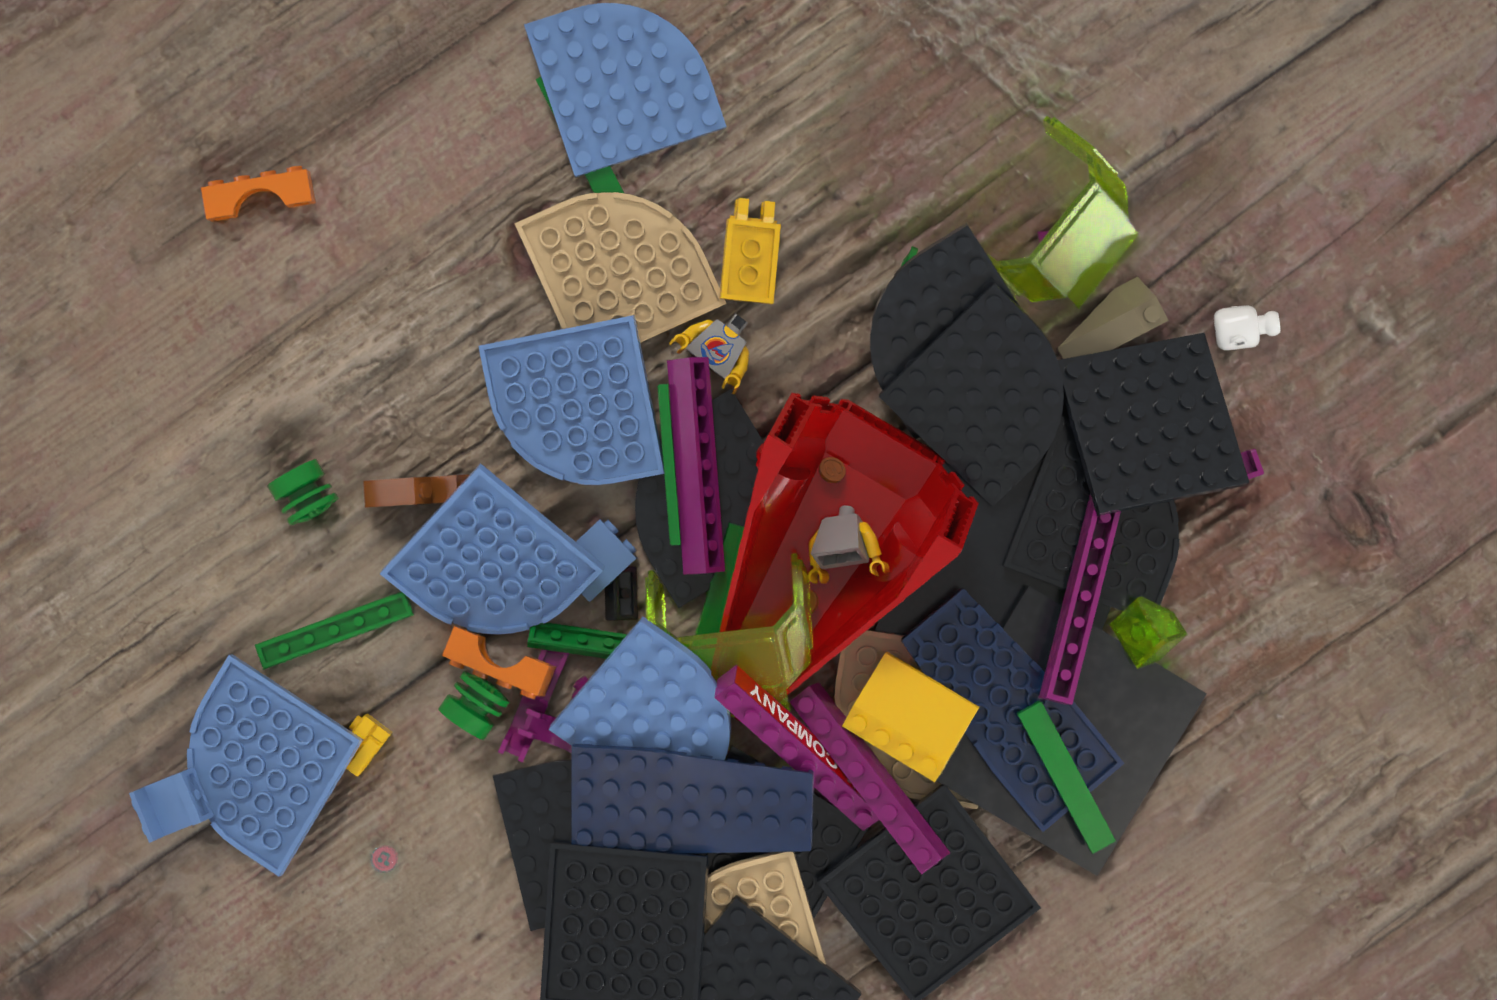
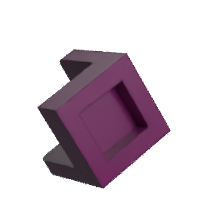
(1252, 463)

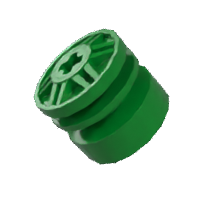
(303, 492)
(475, 703)

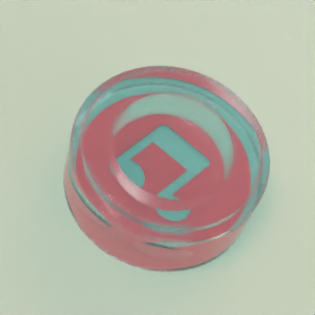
(384, 859)

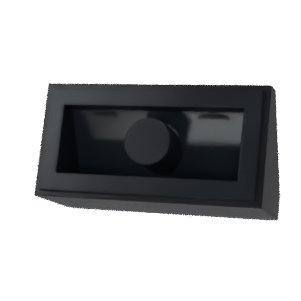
(622, 596)

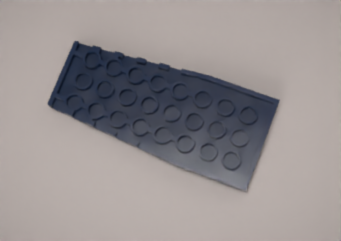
(984, 665)
(687, 802)

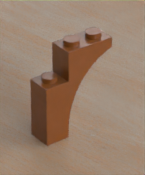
(411, 490)

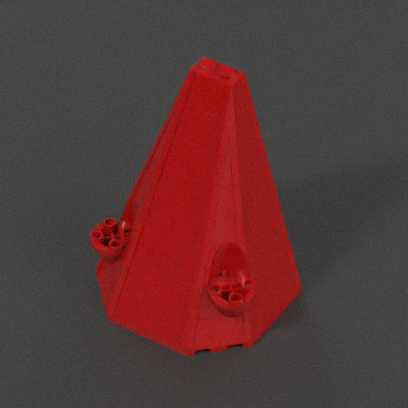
(892, 487)

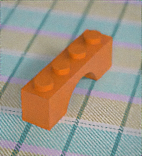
(225, 199)
(470, 650)

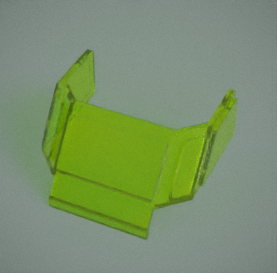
(1083, 240)
(767, 654)

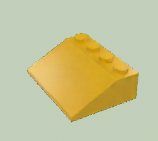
(910, 716)

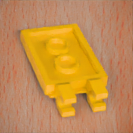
(750, 254)

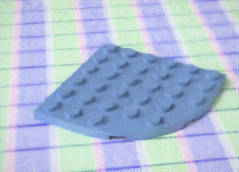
(621, 83)
(577, 402)
(491, 561)
(649, 697)
(265, 762)

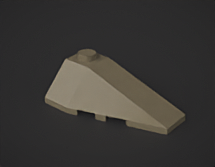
(1115, 321)

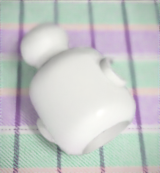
(1241, 327)

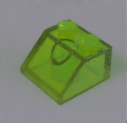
(1147, 631)

